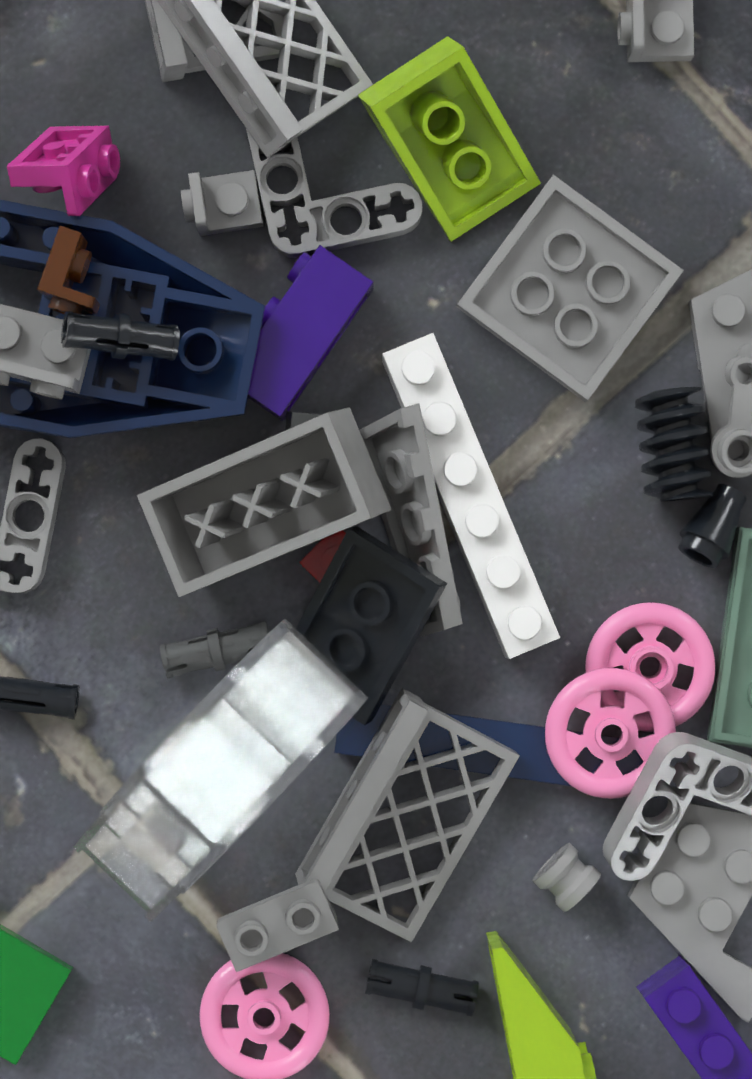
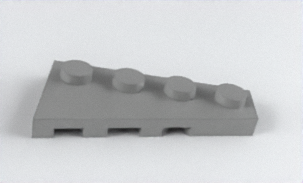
(415, 522)

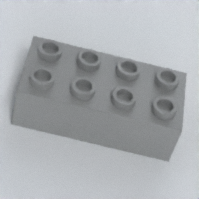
(264, 501)

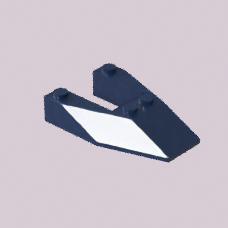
(152, 286)

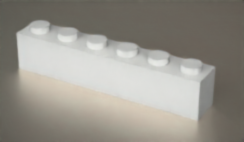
(472, 499)

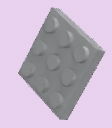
(569, 288)

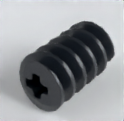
(673, 444)

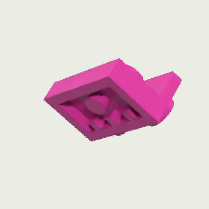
(69, 159)

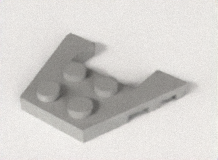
(721, 332)
(701, 894)

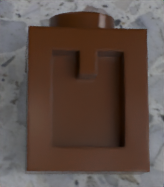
(66, 264)

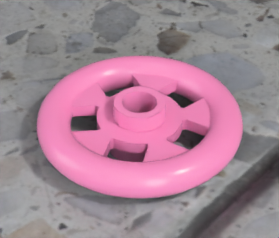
(649, 621)
(585, 694)
(279, 1060)

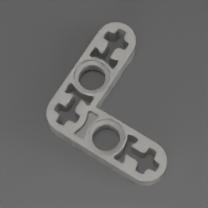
(318, 213)
(33, 544)
(691, 779)

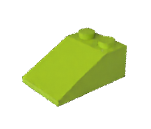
(450, 137)
(535, 1033)

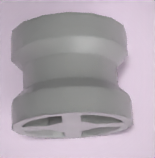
(566, 877)

